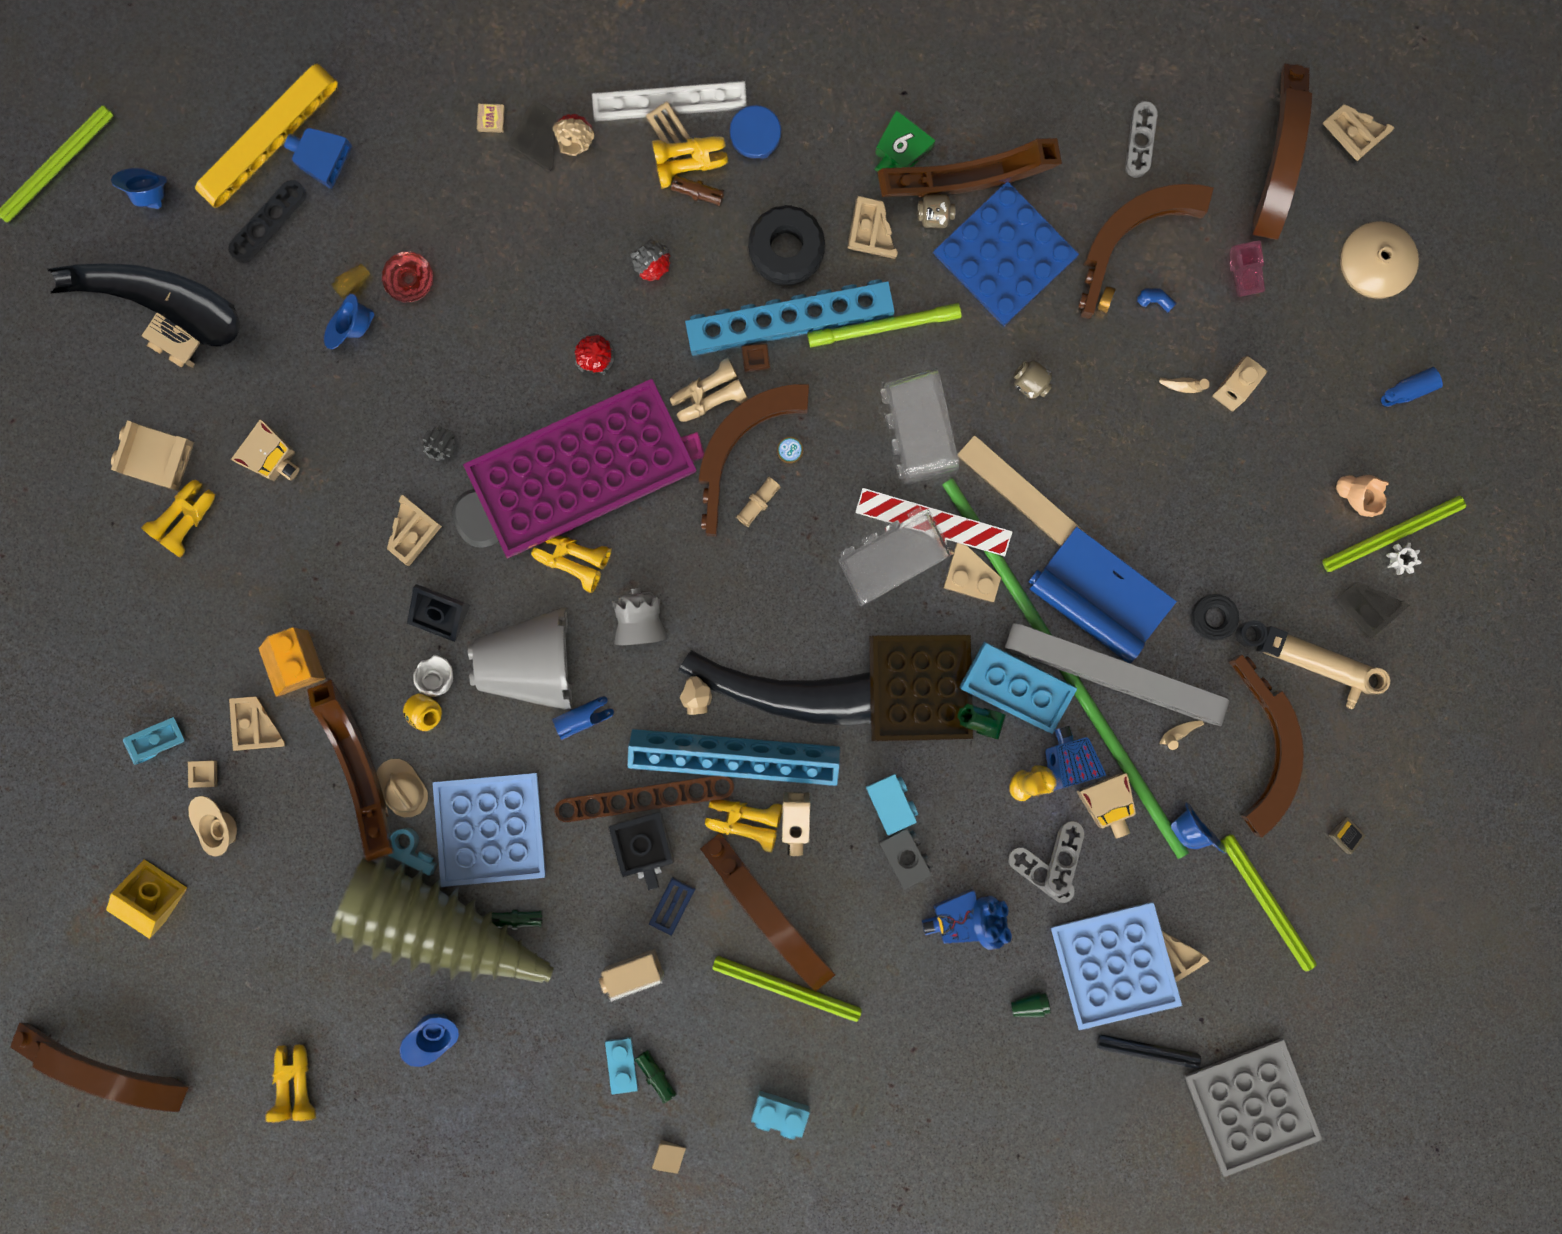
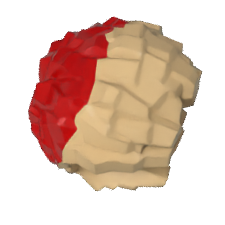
(573, 134)

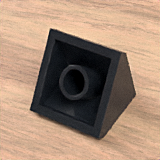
(436, 613)

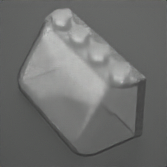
(920, 427)
(894, 556)

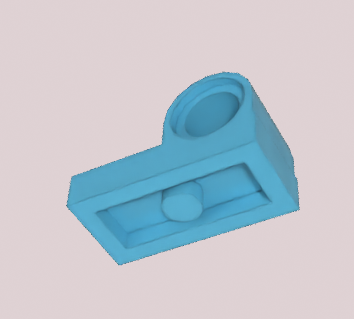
(153, 740)
(419, 861)

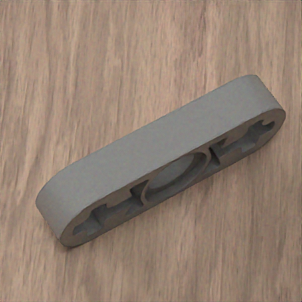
(1132, 146)
(1062, 838)
(1020, 868)

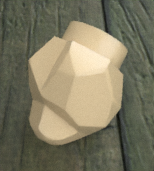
(696, 696)

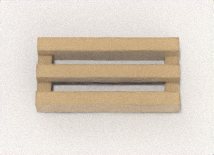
(657, 129)

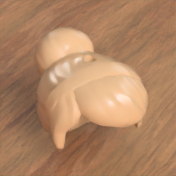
(1364, 493)

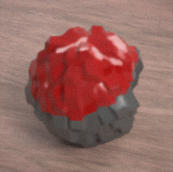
(651, 260)
(594, 354)

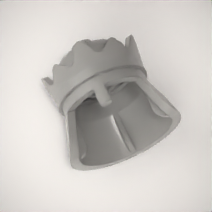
(638, 618)

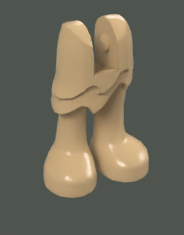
(697, 392)

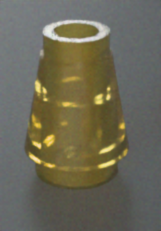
(350, 281)

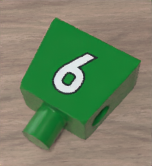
(902, 144)

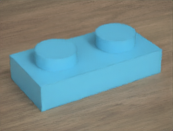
(621, 1065)

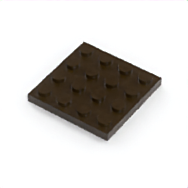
(918, 686)

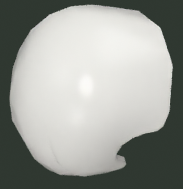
(433, 676)

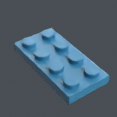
(1018, 687)

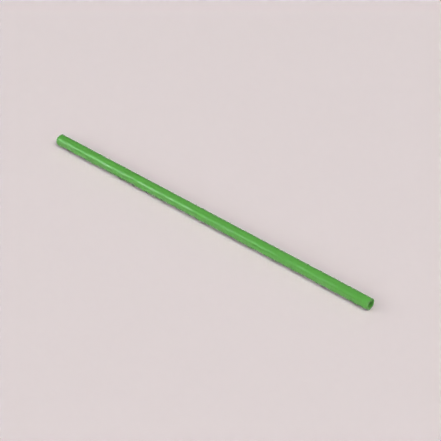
(1081, 693)

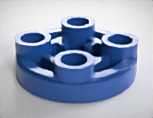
(755, 131)
(991, 922)

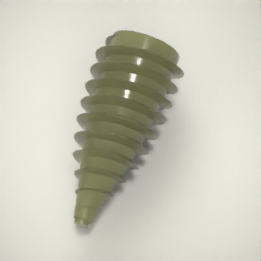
(428, 927)

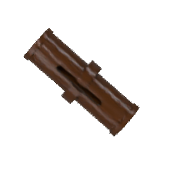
(697, 190)

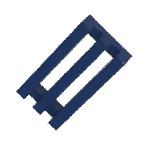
(682, 886)

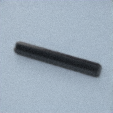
(1149, 1051)

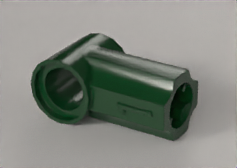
(982, 720)

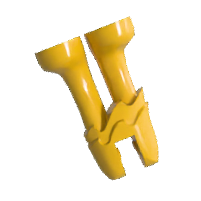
(699, 150)
(192, 512)
(564, 548)
(1032, 783)
(737, 811)
(281, 1075)

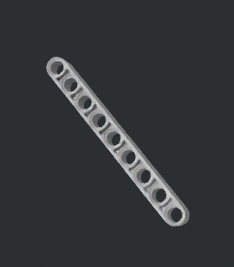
(1116, 674)

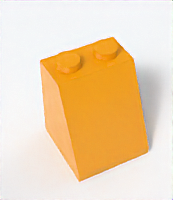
(291, 660)

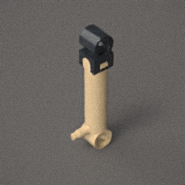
(1281, 645)

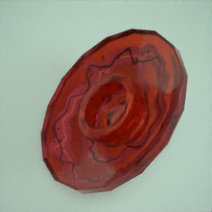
(398, 268)

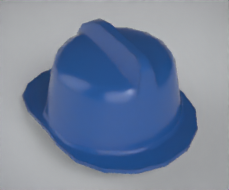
(141, 186)
(348, 322)
(1194, 832)
(428, 1040)

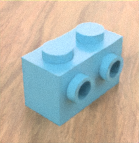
(891, 803)
(780, 1114)

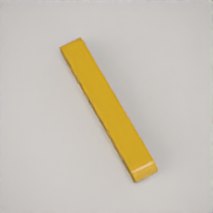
(266, 135)

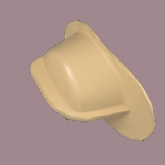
(402, 788)
(212, 826)

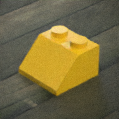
(146, 898)

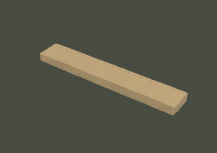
(1017, 490)

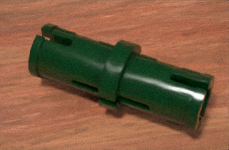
(517, 919)
(655, 1076)

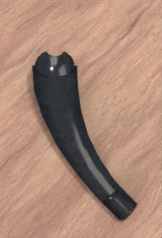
(189, 306)
(822, 701)

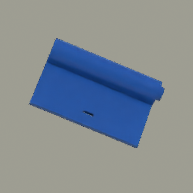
(1088, 590)

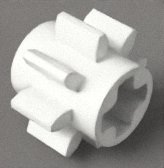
(1398, 563)

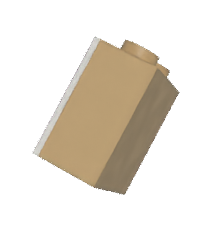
(632, 975)

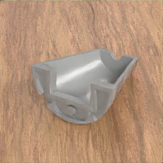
(525, 661)

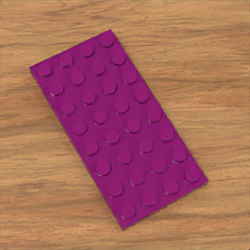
(579, 468)

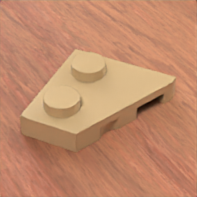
(1356, 130)
(870, 229)
(411, 531)
(971, 575)
(252, 725)
(1182, 957)

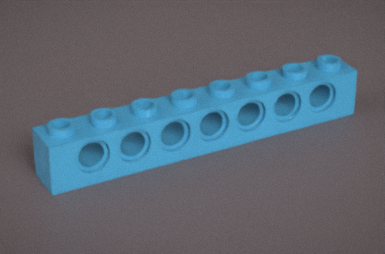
(881, 308)
(733, 757)

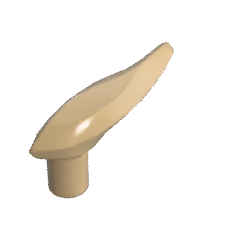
(1185, 385)
(1179, 732)

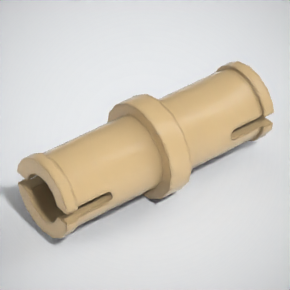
(758, 502)

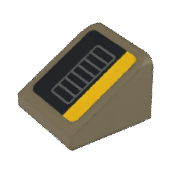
(1347, 835)

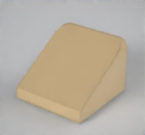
(669, 1157)

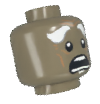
(935, 211)
(1033, 379)

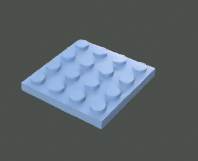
(489, 829)
(1116, 966)

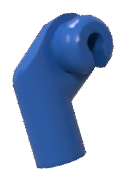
(1156, 295)

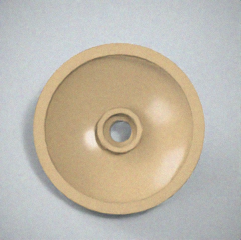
(1366, 268)

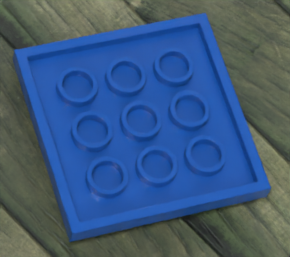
(1005, 253)

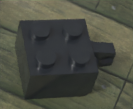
(642, 847)

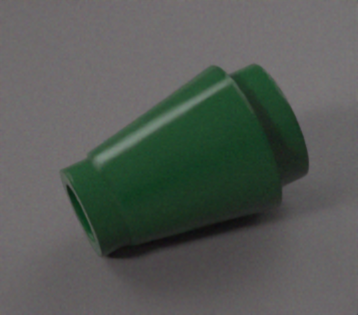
(1031, 1006)

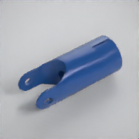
(1413, 387)
(581, 718)

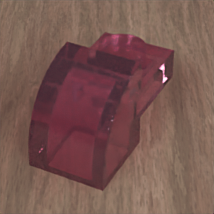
(1247, 264)

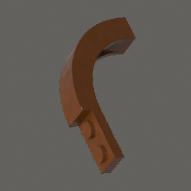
(1287, 153)
(972, 175)
(1162, 201)
(761, 407)
(1288, 751)
(357, 767)
(766, 913)
(96, 1077)

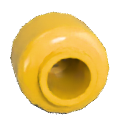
(422, 712)

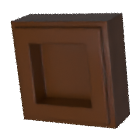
(755, 357)

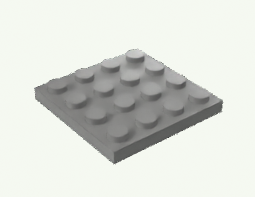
(1253, 1107)

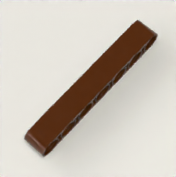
(633, 804)

